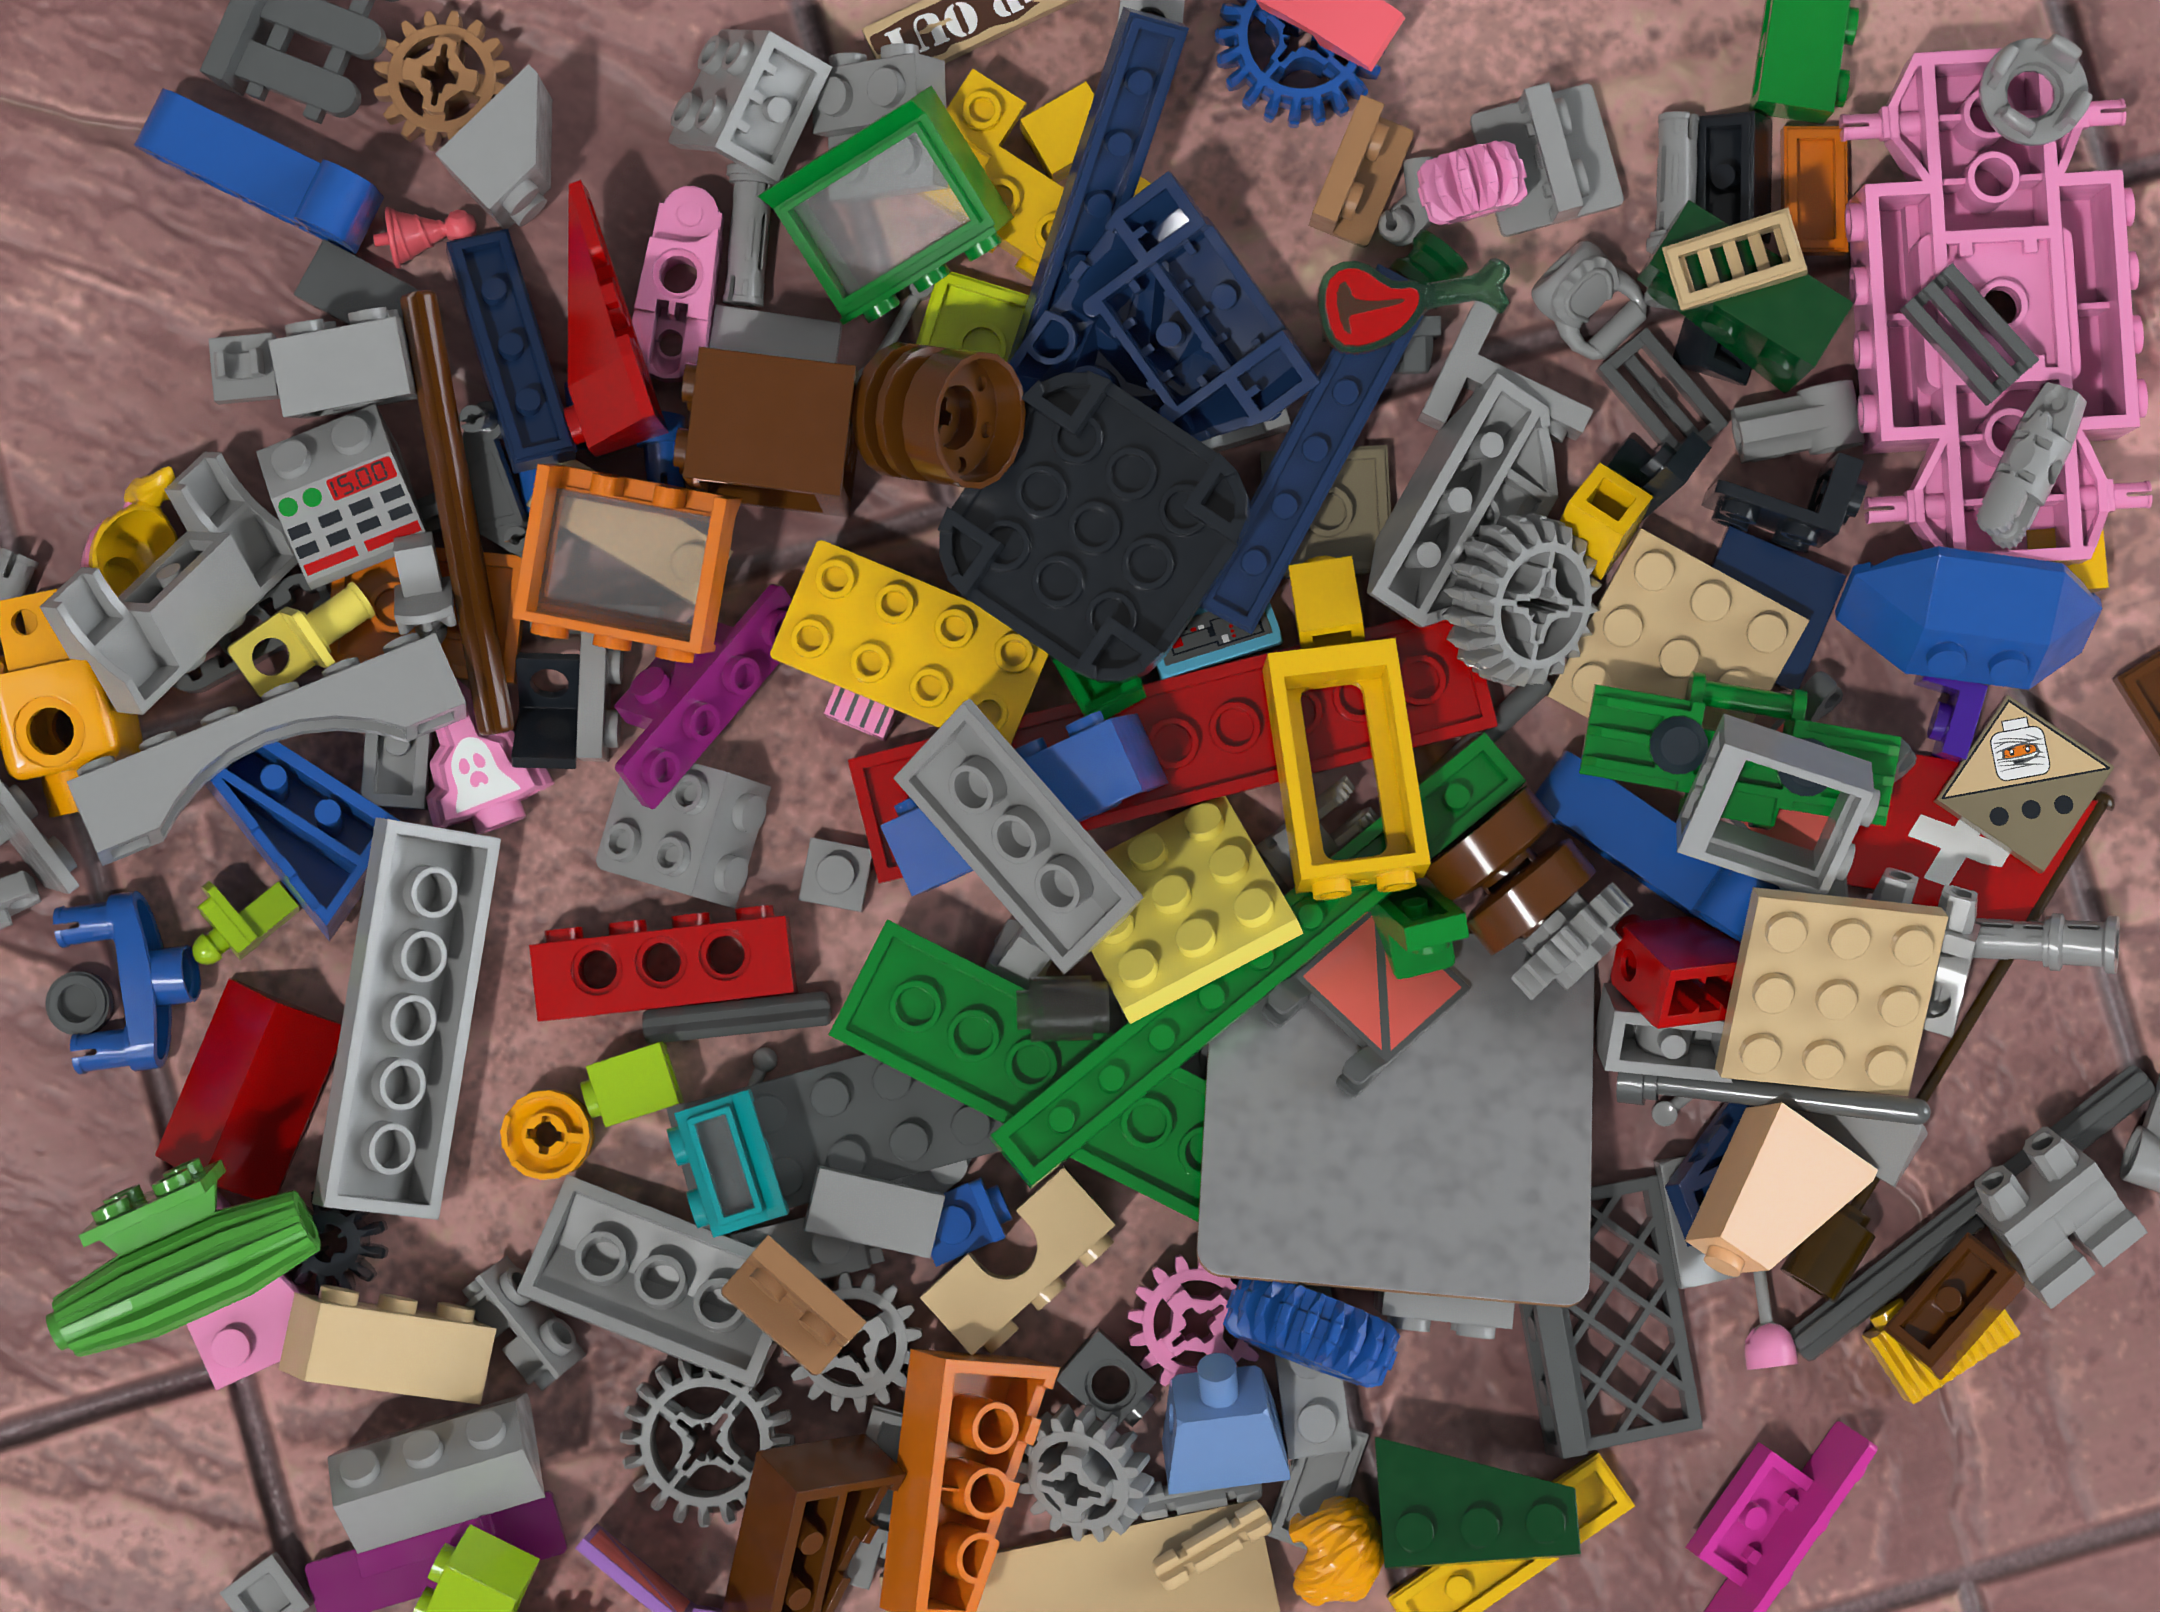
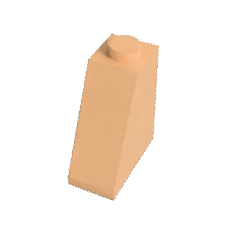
(1773, 1190)

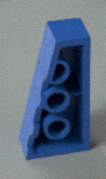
(1085, 772)

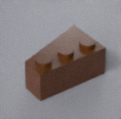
(805, 1522)

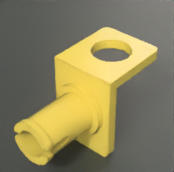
(304, 636)

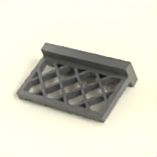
(1552, 1341)

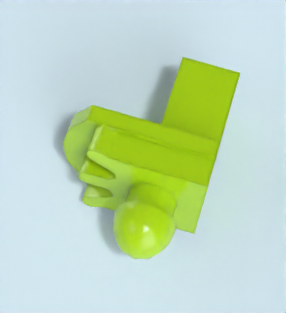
(242, 930)

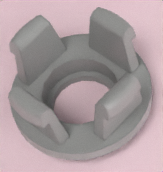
(2059, 64)

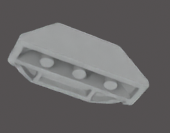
(1480, 466)

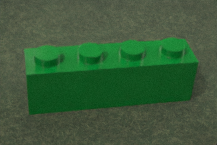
(1802, 58)

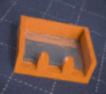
(624, 561)

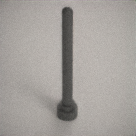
(1638, 1088)

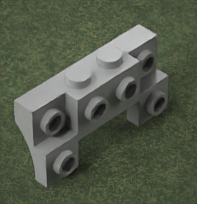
(183, 599)

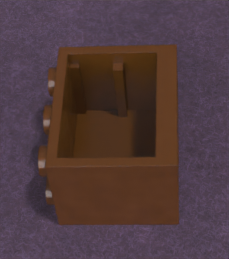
(770, 431)

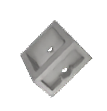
(1760, 856)

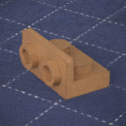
(1361, 175)
(792, 1306)

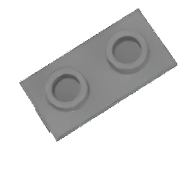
(543, 1342)

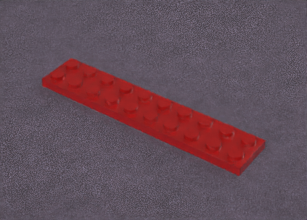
(1217, 731)

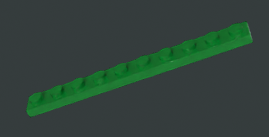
(1161, 1042)

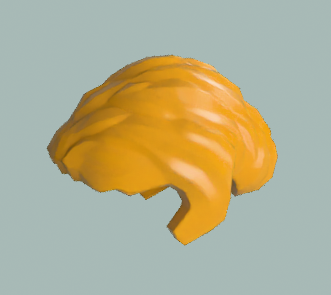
(1341, 1551)

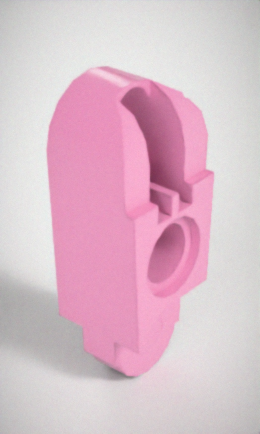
(688, 233)

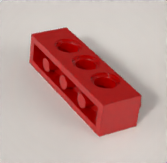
(565, 993)

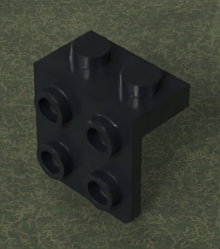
(1833, 499)

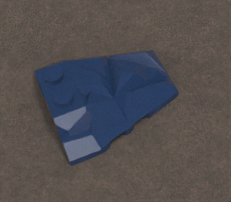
(1170, 321)

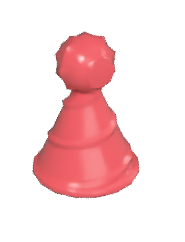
(413, 234)

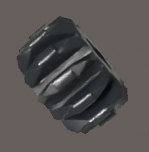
(346, 1261)

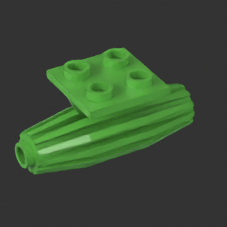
(177, 1258)

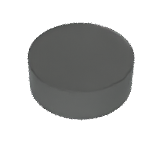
(79, 1003)

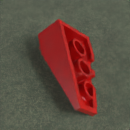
(606, 365)

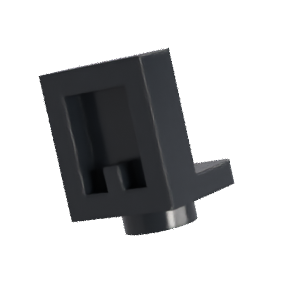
(1661, 471)

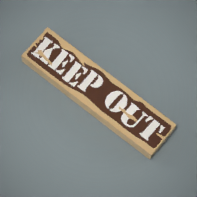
(956, 26)

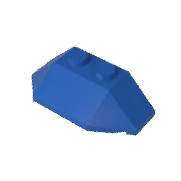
(1970, 615)

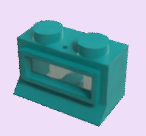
(728, 1164)

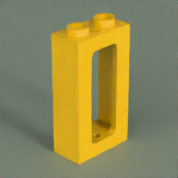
(1377, 673)

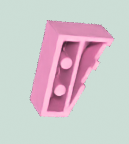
(246, 1333)

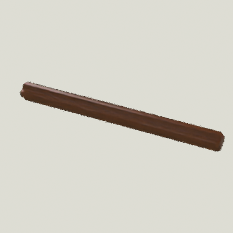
(457, 512)

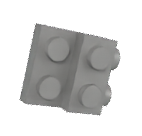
(866, 90)

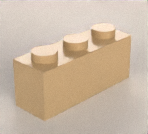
(387, 1345)

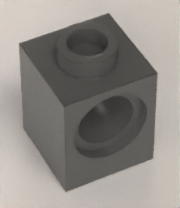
(1101, 1351)

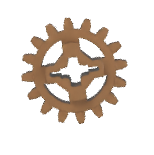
(417, 74)

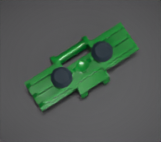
(1663, 745)

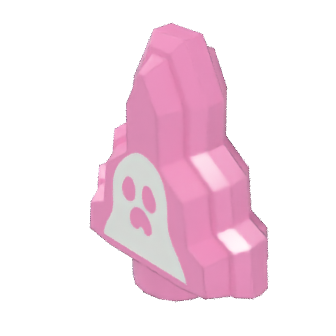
(477, 776)

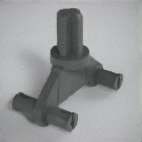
(493, 487)

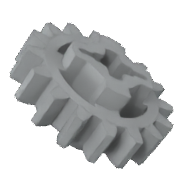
(1572, 941)
(878, 1327)
(1085, 1474)

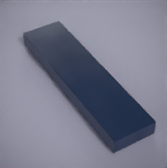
(511, 350)

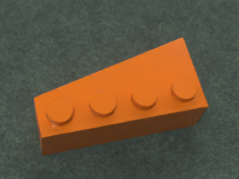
(960, 1456)

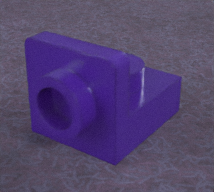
(1956, 721)

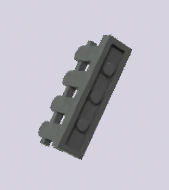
(253, 43)

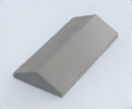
(1018, 837)
(645, 1280)

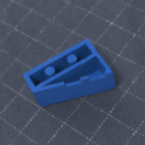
(304, 827)

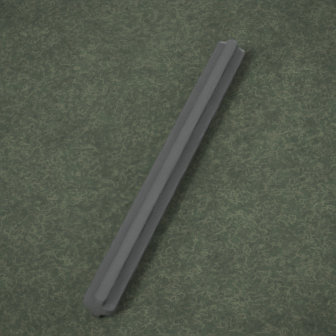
(1942, 1233)

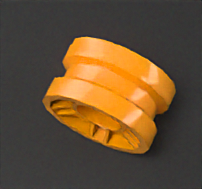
(567, 1116)

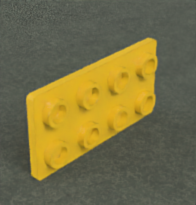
(905, 642)

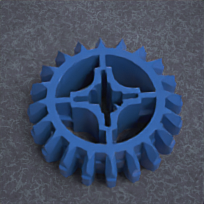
(1265, 83)
(1312, 1330)

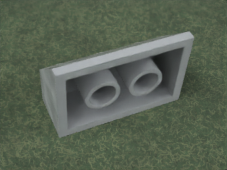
(437, 1474)

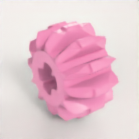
(1472, 182)

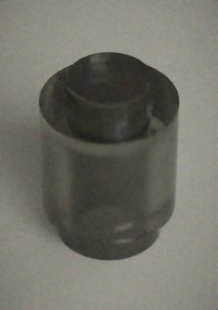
(1063, 1008)

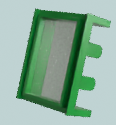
(890, 208)

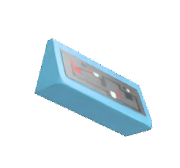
(1214, 641)

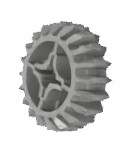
(1521, 599)
(682, 1422)

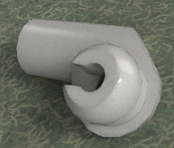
(1407, 216)

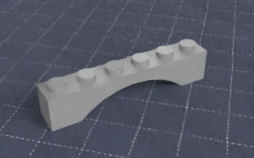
(393, 695)

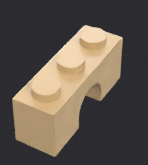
(981, 1304)

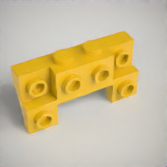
(986, 118)

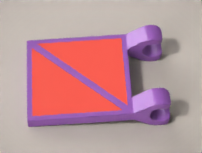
(635, 1574)

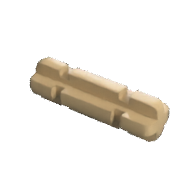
(1212, 1545)

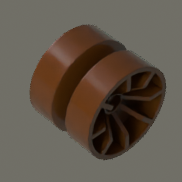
(1518, 882)

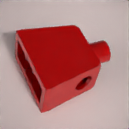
(1674, 969)

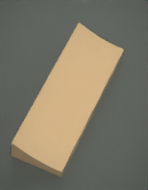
(1120, 1575)

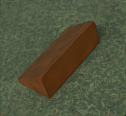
(1954, 1306)

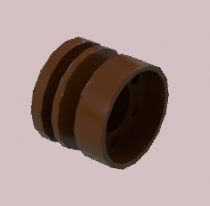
(938, 415)

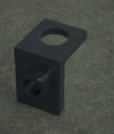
(546, 719)

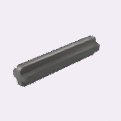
(737, 1017)

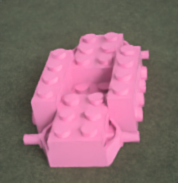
(2008, 227)

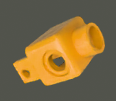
(35, 688)

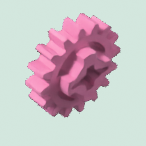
(1170, 1289)

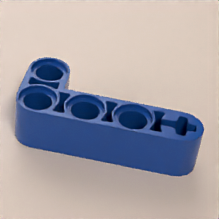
(260, 171)
(1645, 846)

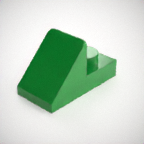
(1419, 929)

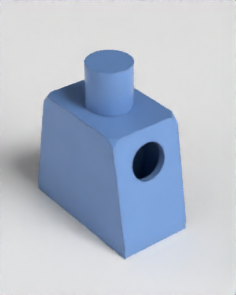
(1222, 1429)

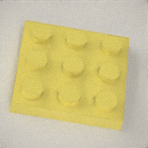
(1201, 911)

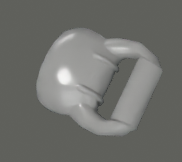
(1578, 288)

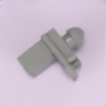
(424, 595)
(1017, 955)

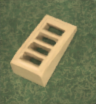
(1787, 241)

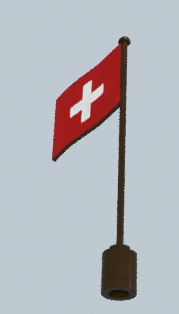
(1939, 852)

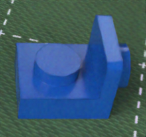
(969, 1220)

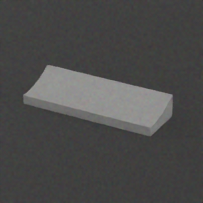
(406, 1020)

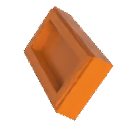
(1815, 187)

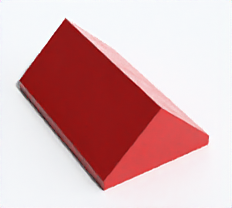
(251, 1090)

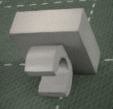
(242, 369)

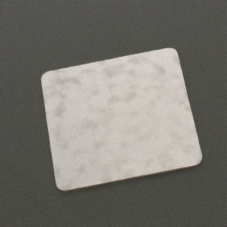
(1438, 1178)

